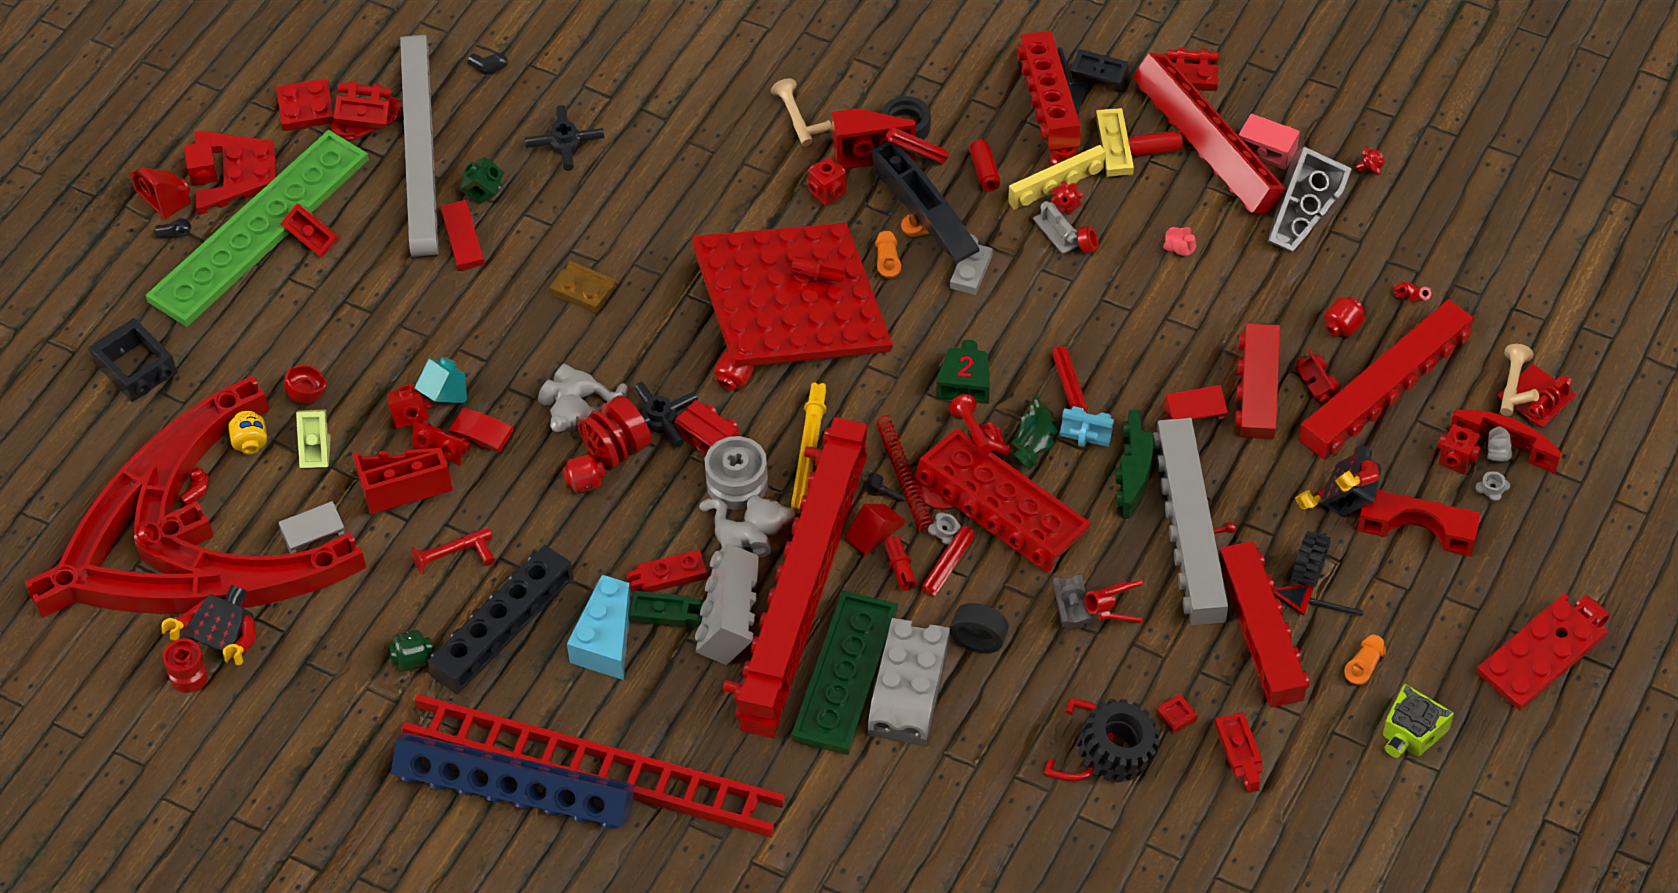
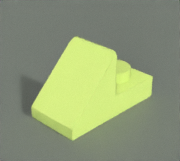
(313, 438)

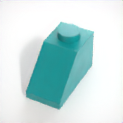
(442, 381)

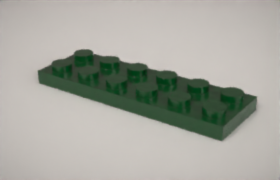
(844, 673)

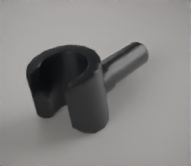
(875, 487)

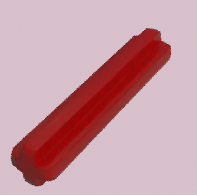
(917, 145)
(1069, 378)
(948, 561)

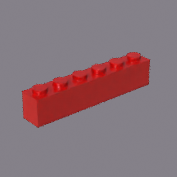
(1263, 625)

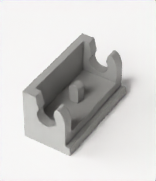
(311, 526)

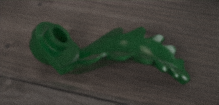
(1034, 434)

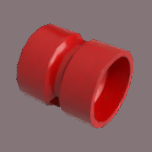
(185, 665)

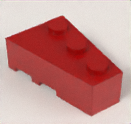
(402, 478)

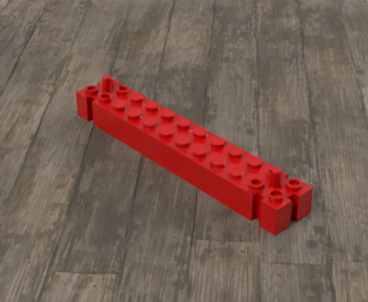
(801, 578)

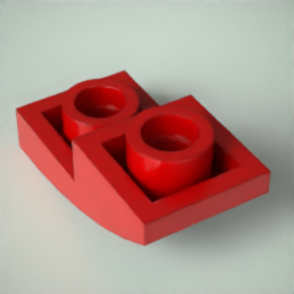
(482, 429)

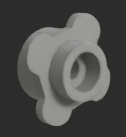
(1493, 479)
(947, 521)

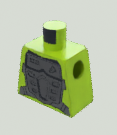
(1415, 723)

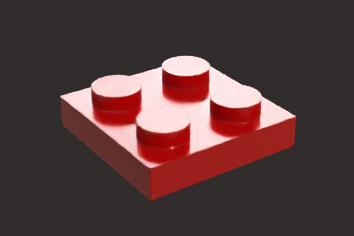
(305, 104)

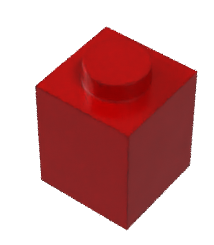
(200, 163)

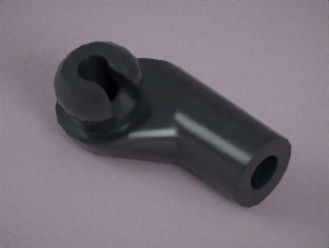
(179, 227)

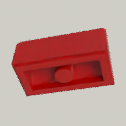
(310, 230)

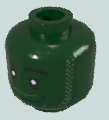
(409, 650)

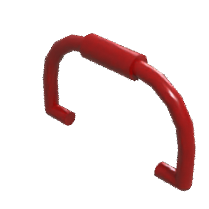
(1050, 764)

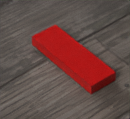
(462, 235)

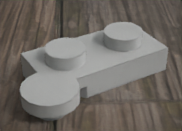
(971, 271)

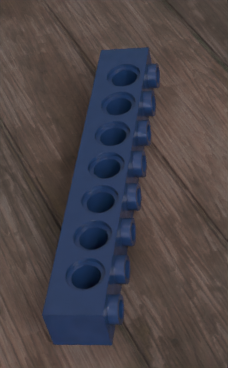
(615, 794)

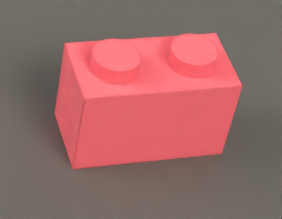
(1270, 140)

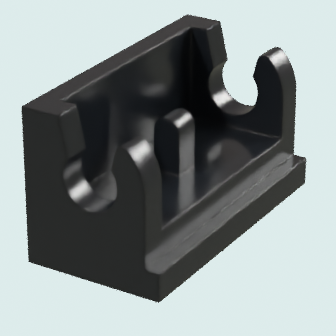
(1100, 68)

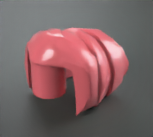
(1180, 241)

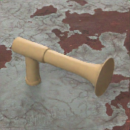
(784, 89)
(1518, 355)

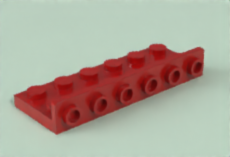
(1001, 499)

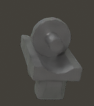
(1070, 601)

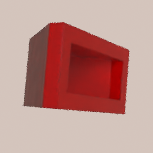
(872, 527)

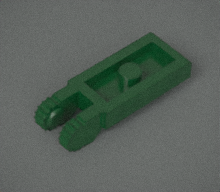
(665, 609)

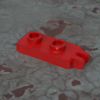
(668, 572)

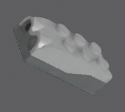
(908, 682)

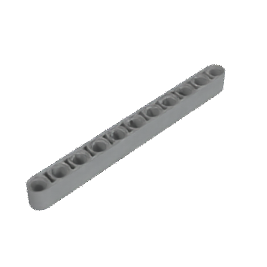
(419, 146)

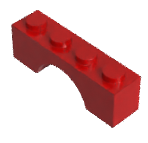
(1451, 525)

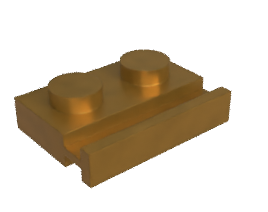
(583, 287)

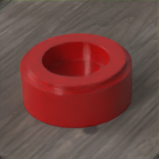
(1087, 239)

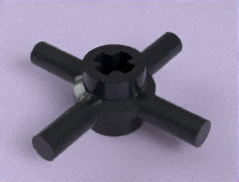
(564, 137)
(661, 413)

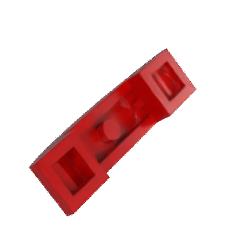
(1542, 450)

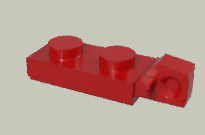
(1240, 749)

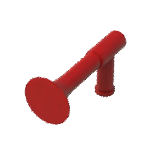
(963, 408)
(476, 539)

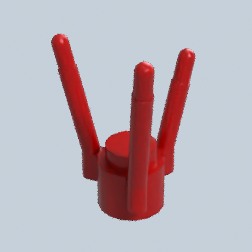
(1103, 600)

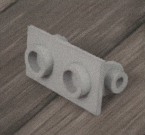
(1057, 228)

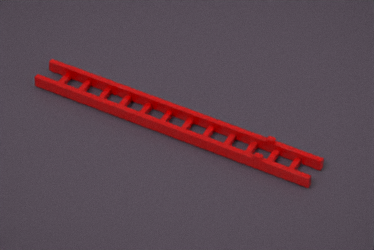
(610, 755)

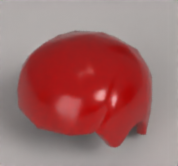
(304, 384)

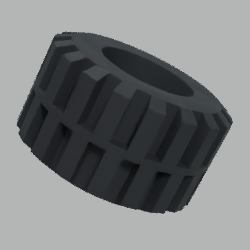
(1130, 724)

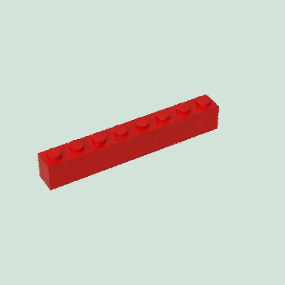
(1209, 134)
(1386, 380)

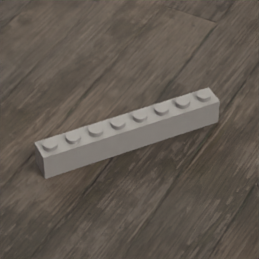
(1190, 522)

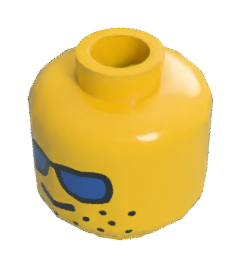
(247, 432)

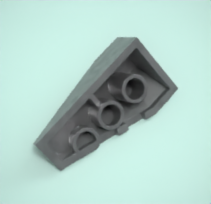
(1311, 187)

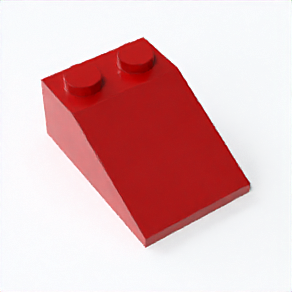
(860, 131)

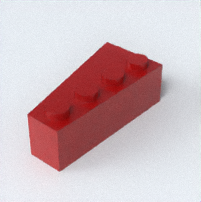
(1258, 381)

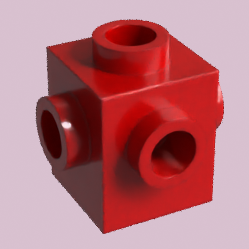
(827, 181)
(408, 406)
(1458, 448)

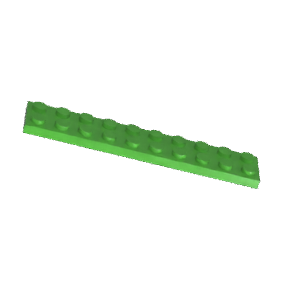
(255, 228)

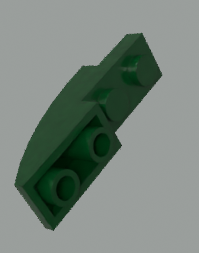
(1134, 465)

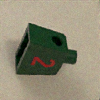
(964, 373)

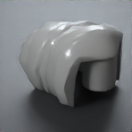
(1499, 445)

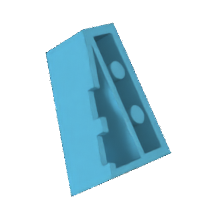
(603, 629)

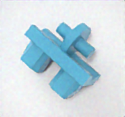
(1086, 427)

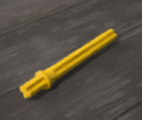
(814, 411)

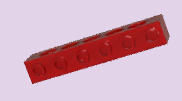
(1049, 90)

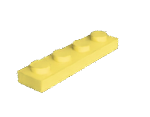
(1070, 171)

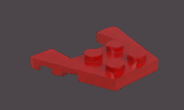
(247, 168)

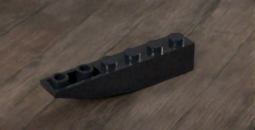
(923, 200)

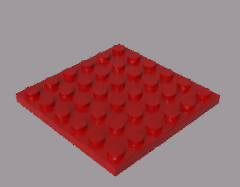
(788, 315)

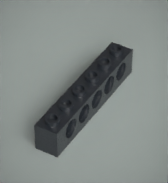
(498, 632)

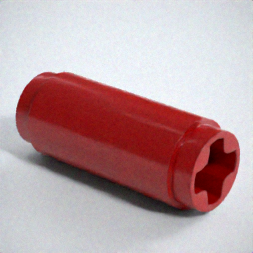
(1155, 143)
(984, 165)

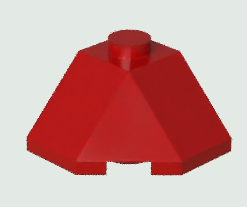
(161, 190)

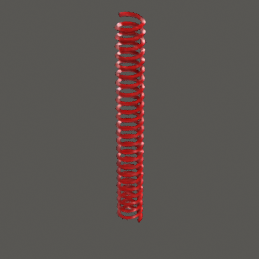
(897, 472)

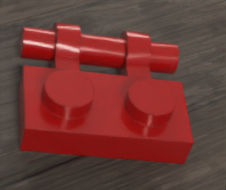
(1201, 75)
(362, 111)

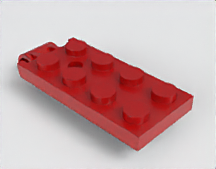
(1538, 656)

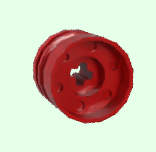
(614, 432)

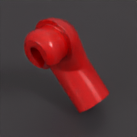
(1412, 292)

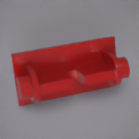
(1313, 368)
(427, 436)

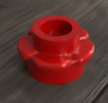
(147, 534)

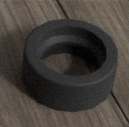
(912, 106)
(975, 615)

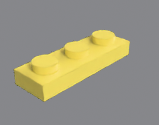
(1115, 142)

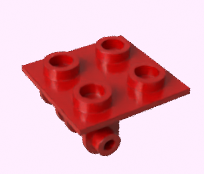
(1553, 395)

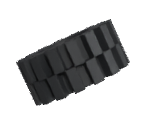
(1311, 559)

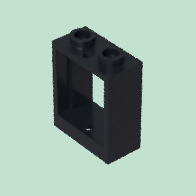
(122, 341)

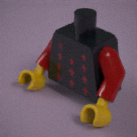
(1350, 485)
(217, 624)

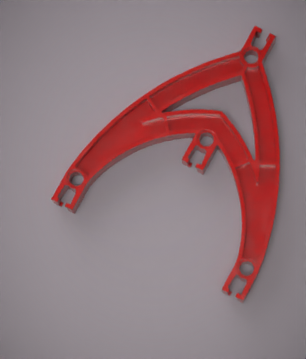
(190, 573)

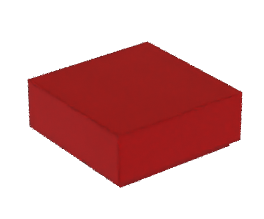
(1176, 714)

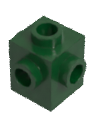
(481, 180)

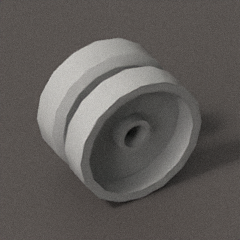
(736, 471)

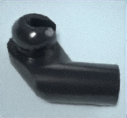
(488, 64)

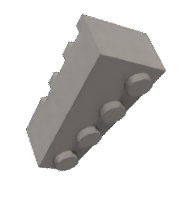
(728, 604)

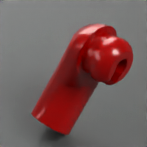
(198, 487)

